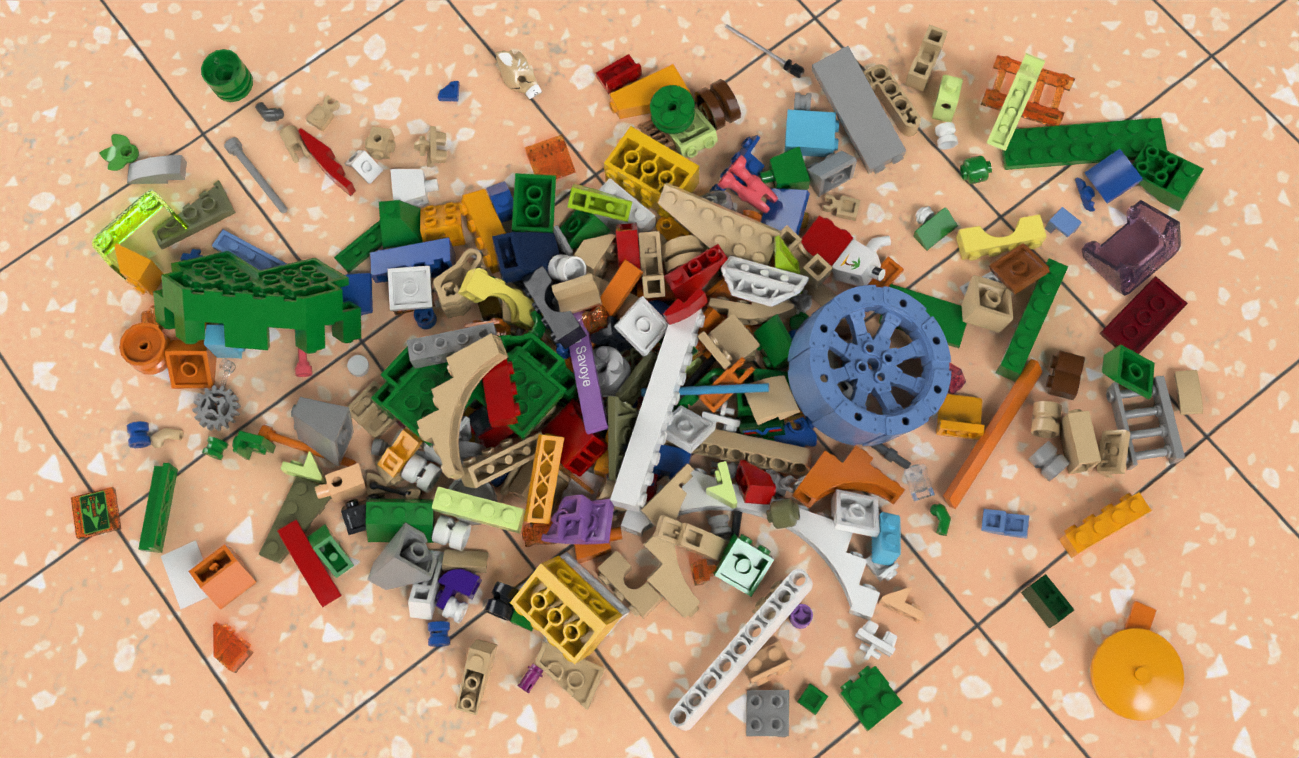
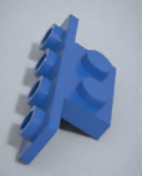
(753, 165)

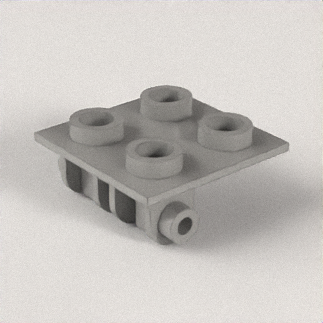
(767, 713)

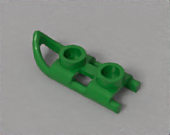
(706, 380)

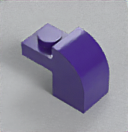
(456, 582)

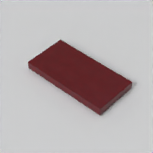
(1144, 316)

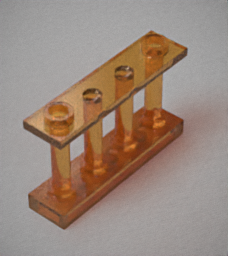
(1033, 111)

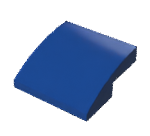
(1113, 176)
(359, 291)

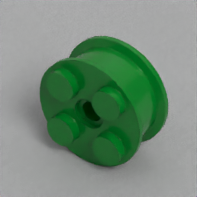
(675, 99)

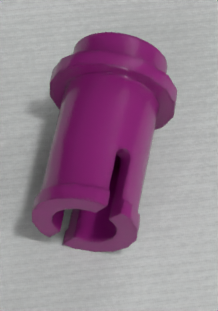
(530, 678)

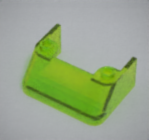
(127, 223)

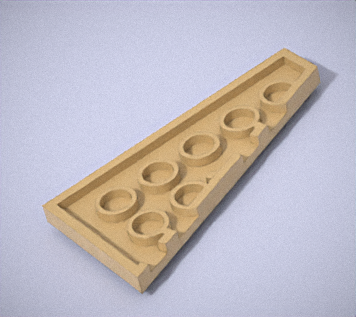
(716, 225)

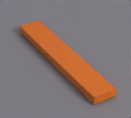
(615, 294)

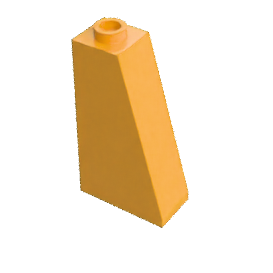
(636, 97)

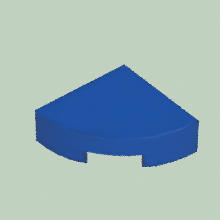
(450, 92)

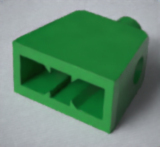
(787, 171)

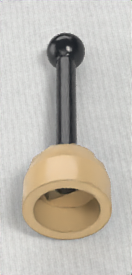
(412, 493)

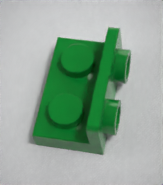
(247, 443)

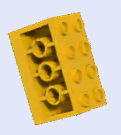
(645, 165)
(565, 609)

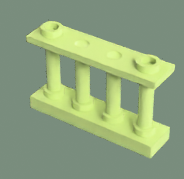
(1016, 101)

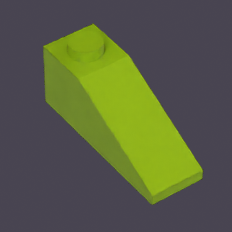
(599, 203)

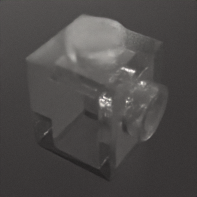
(919, 482)

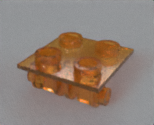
(550, 157)

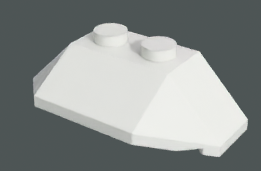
(761, 282)

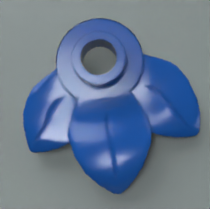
(800, 437)

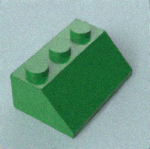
(534, 203)
(387, 516)

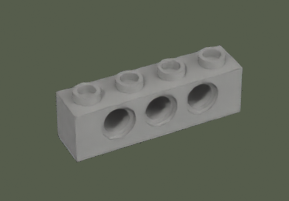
(437, 347)

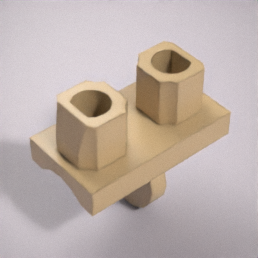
(433, 154)

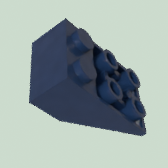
(523, 253)

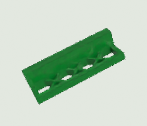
(158, 508)

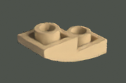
(1189, 392)

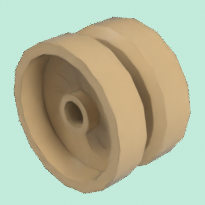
(680, 251)

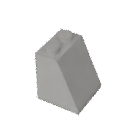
(323, 427)

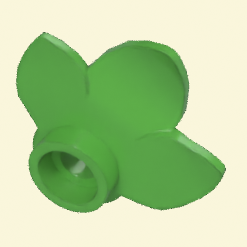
(117, 154)

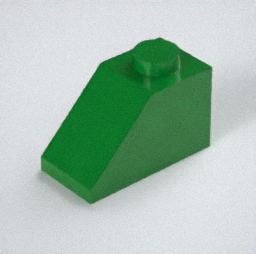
(330, 551)

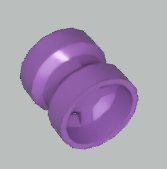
(804, 614)

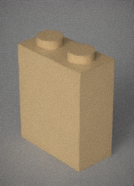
(1079, 441)

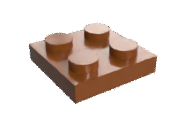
(1019, 268)

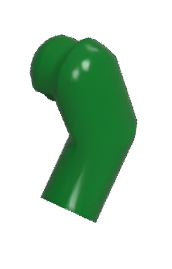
(943, 517)

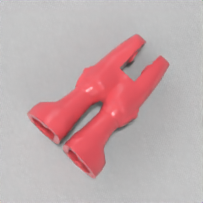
(755, 187)

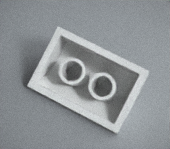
(638, 213)

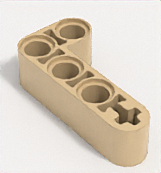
(906, 119)

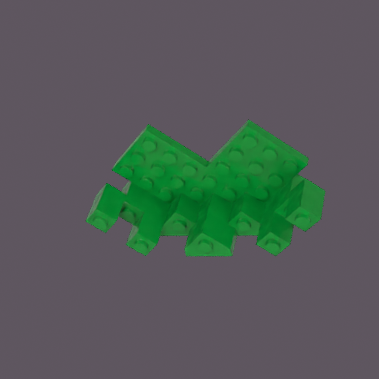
(251, 300)
(538, 375)

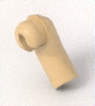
(166, 433)

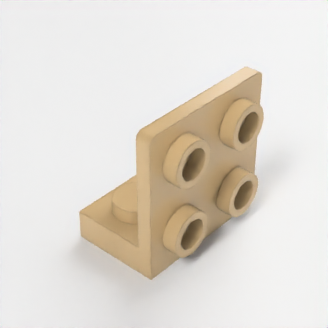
(729, 342)

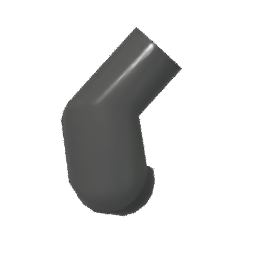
(269, 114)

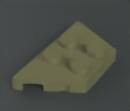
(620, 428)

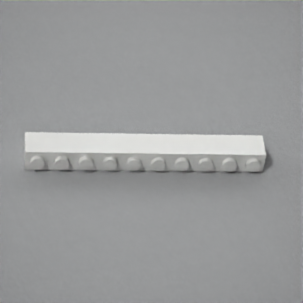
(656, 413)

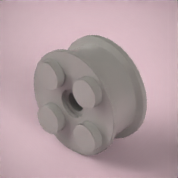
(611, 369)

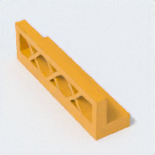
(543, 478)

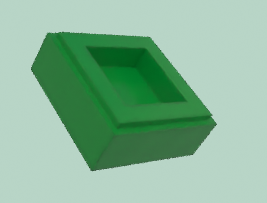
(812, 699)

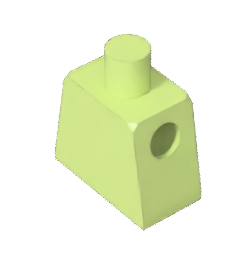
(947, 93)

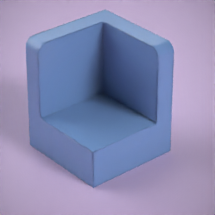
(1064, 222)

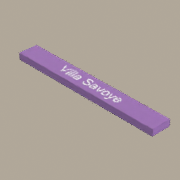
(588, 382)

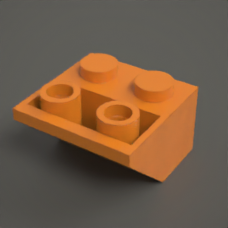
(222, 576)

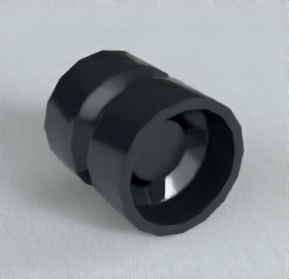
(500, 603)

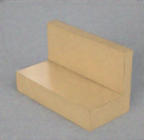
(577, 294)

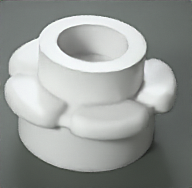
(924, 214)

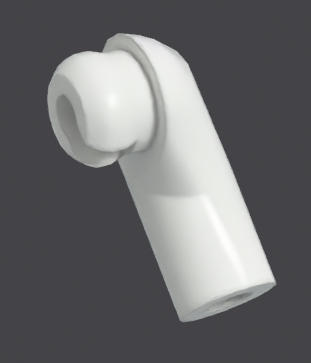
(875, 243)

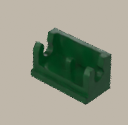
(1047, 601)

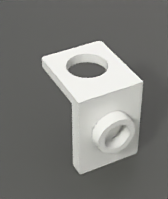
(364, 165)

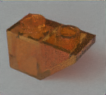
(229, 649)

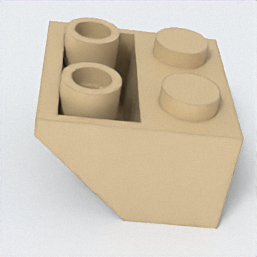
(598, 254)

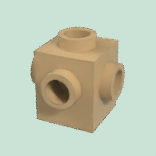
(380, 143)

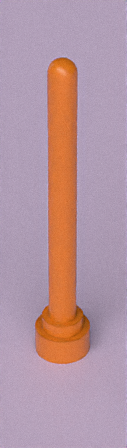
(271, 435)

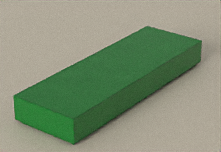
(360, 248)

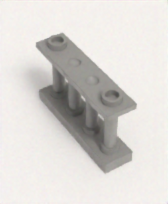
(1162, 409)

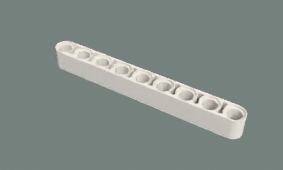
(730, 653)

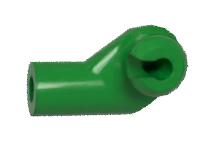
(538, 328)

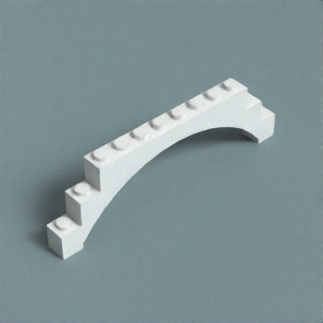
(812, 528)

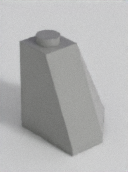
(403, 560)

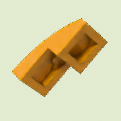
(400, 453)

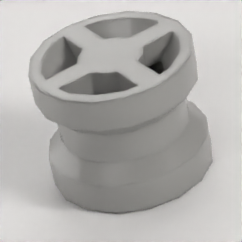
(802, 102)
(719, 525)

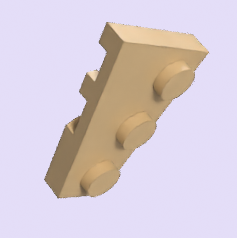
(577, 679)

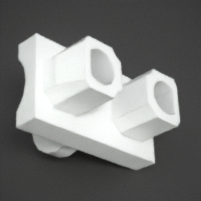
(730, 423)
(885, 645)

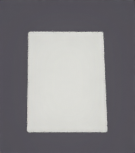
(177, 565)

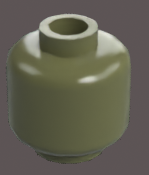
(783, 513)

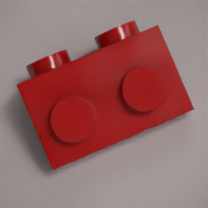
(619, 74)

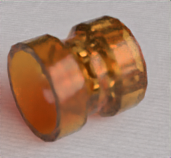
(595, 319)

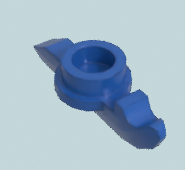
(1086, 194)

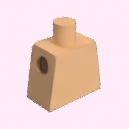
(349, 482)

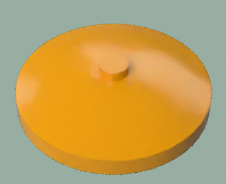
(1137, 674)

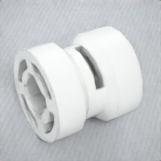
(946, 135)

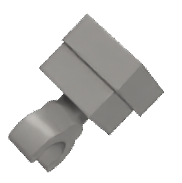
(782, 483)

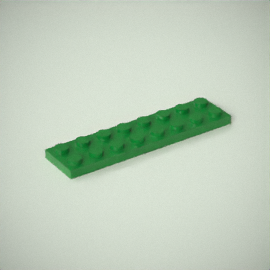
(1080, 143)

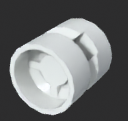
(565, 267)
(415, 469)
(452, 533)

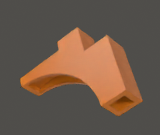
(852, 474)

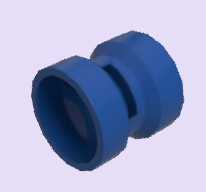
(138, 434)
(439, 634)

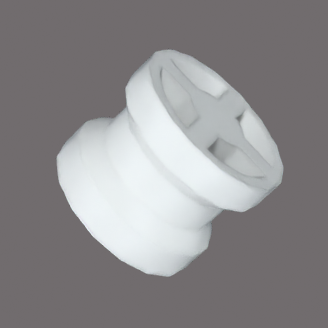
(455, 609)

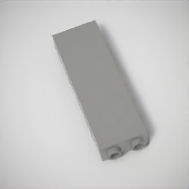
(859, 110)

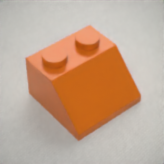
(190, 365)

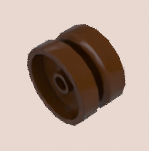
(718, 104)

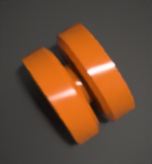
(144, 348)

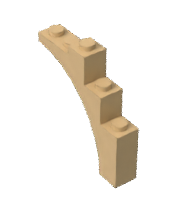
(451, 397)

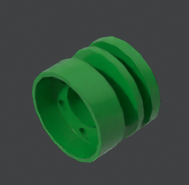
(227, 75)

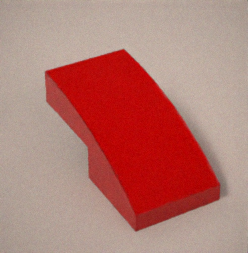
(679, 311)

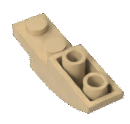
(752, 314)
(690, 538)

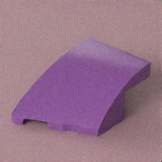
(581, 521)

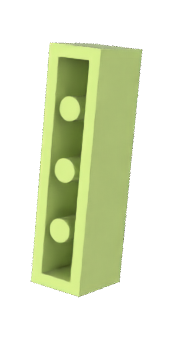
(478, 510)

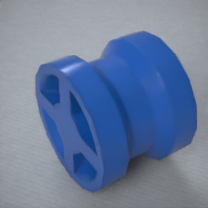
(420, 314)

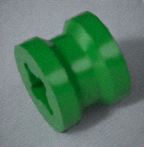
(215, 448)

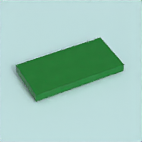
(946, 314)

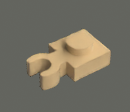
(322, 115)
(846, 207)

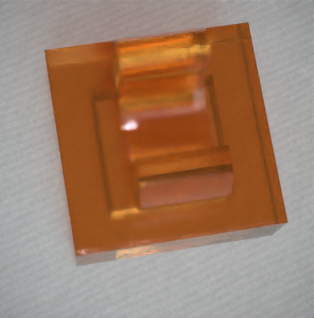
(702, 572)

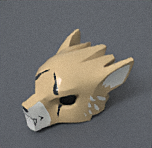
(516, 70)

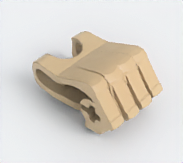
(448, 284)

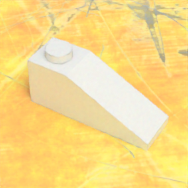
(423, 594)

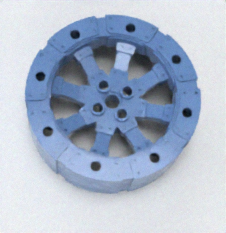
(824, 401)

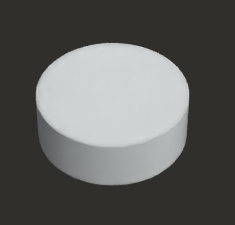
(358, 366)

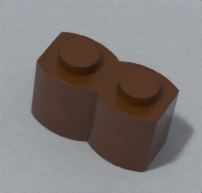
(1065, 375)

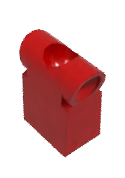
(579, 448)

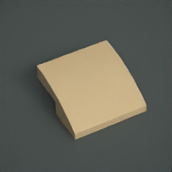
(772, 404)
(368, 415)

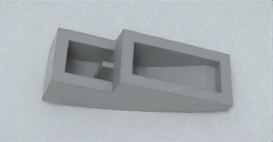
(157, 170)

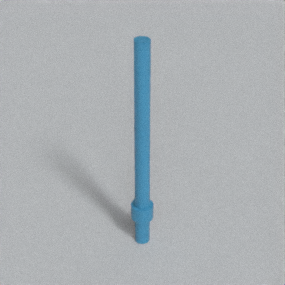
(720, 389)

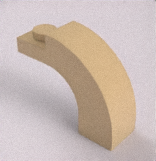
(651, 264)

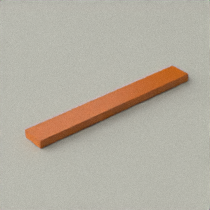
(992, 434)

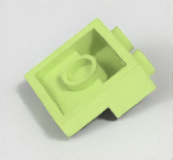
(696, 137)

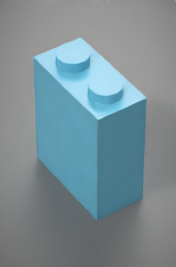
(811, 132)

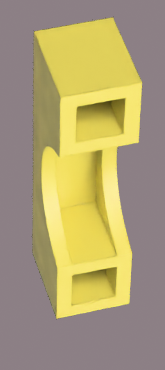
(975, 242)
(480, 285)

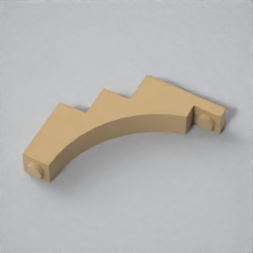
(667, 576)

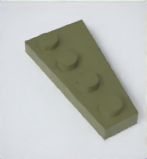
(204, 212)
(300, 505)

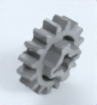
(207, 409)

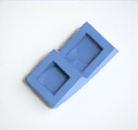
(1005, 524)

